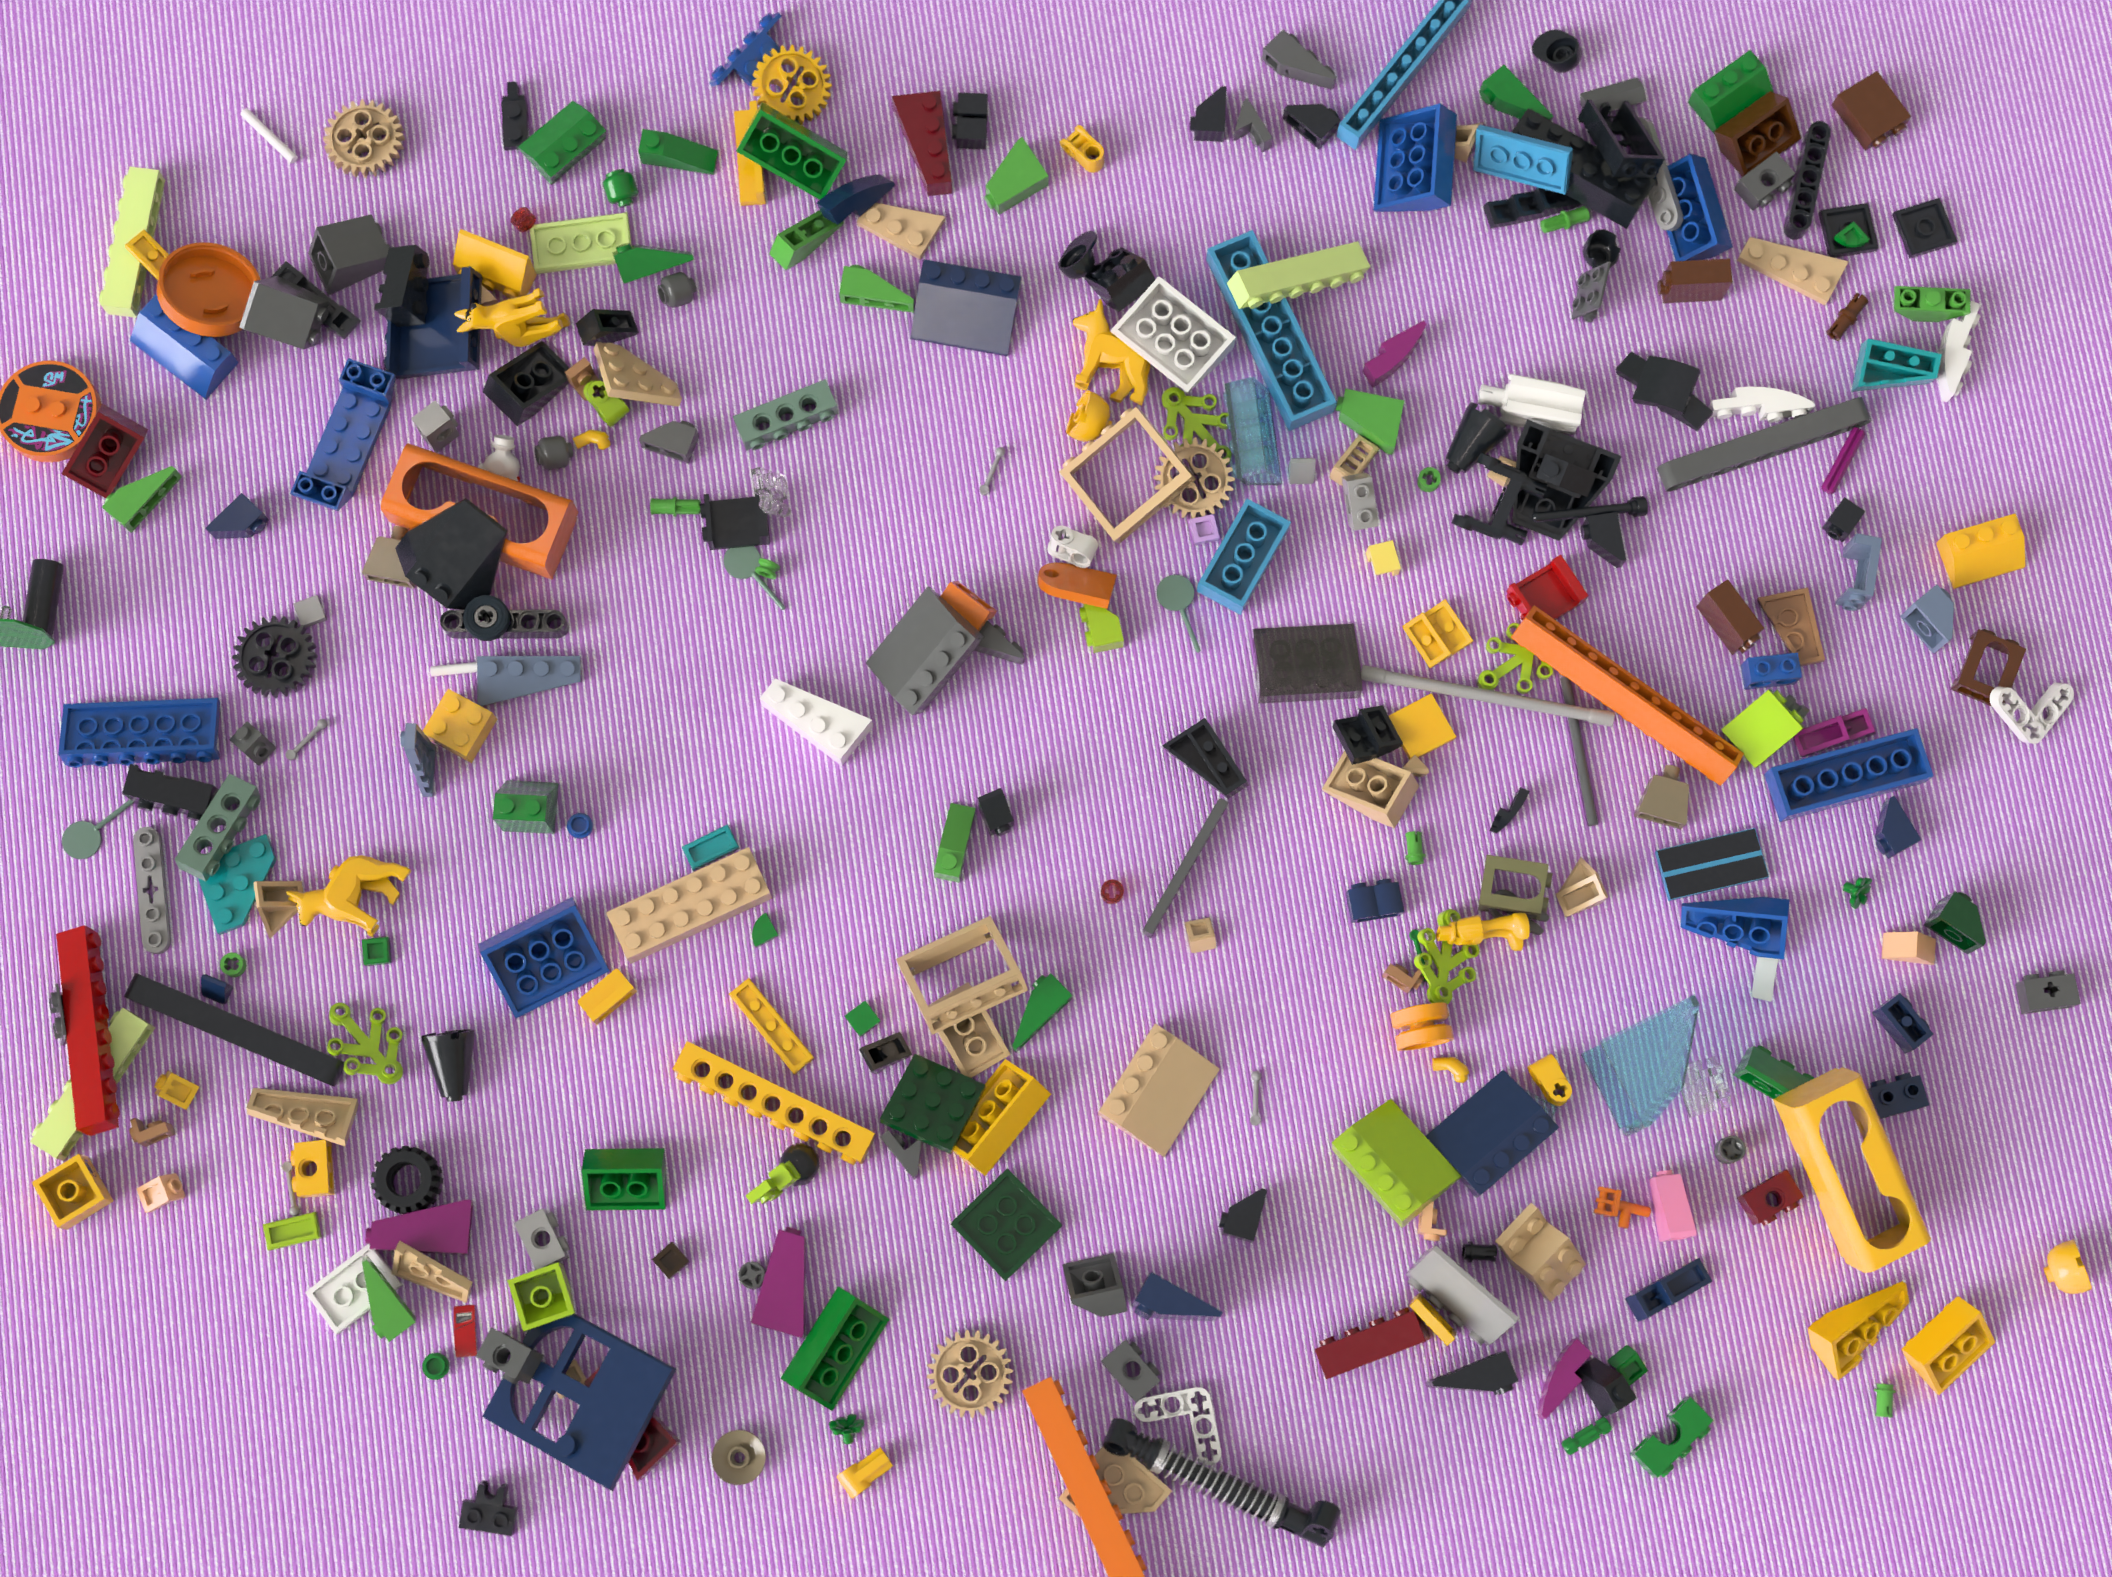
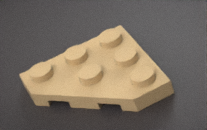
(632, 378)
(1130, 1483)

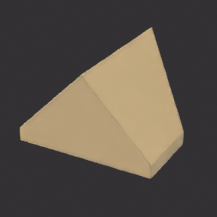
(1465, 141)
(1581, 889)
(274, 904)

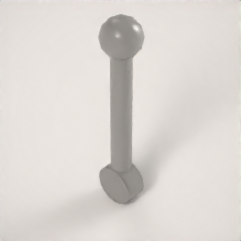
(984, 489)
(292, 754)
(1255, 1119)
(287, 1167)

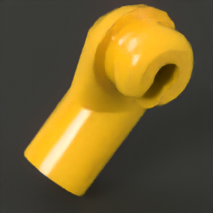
(592, 436)
(1453, 1065)

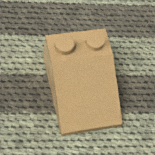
(1372, 788)
(972, 1042)

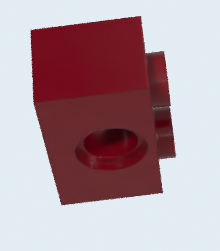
(1755, 1201)

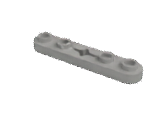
(1663, 195)
(153, 916)

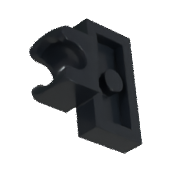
(489, 1511)

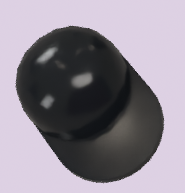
(1558, 50)
(1078, 257)

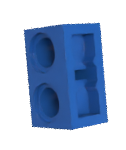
(1771, 671)

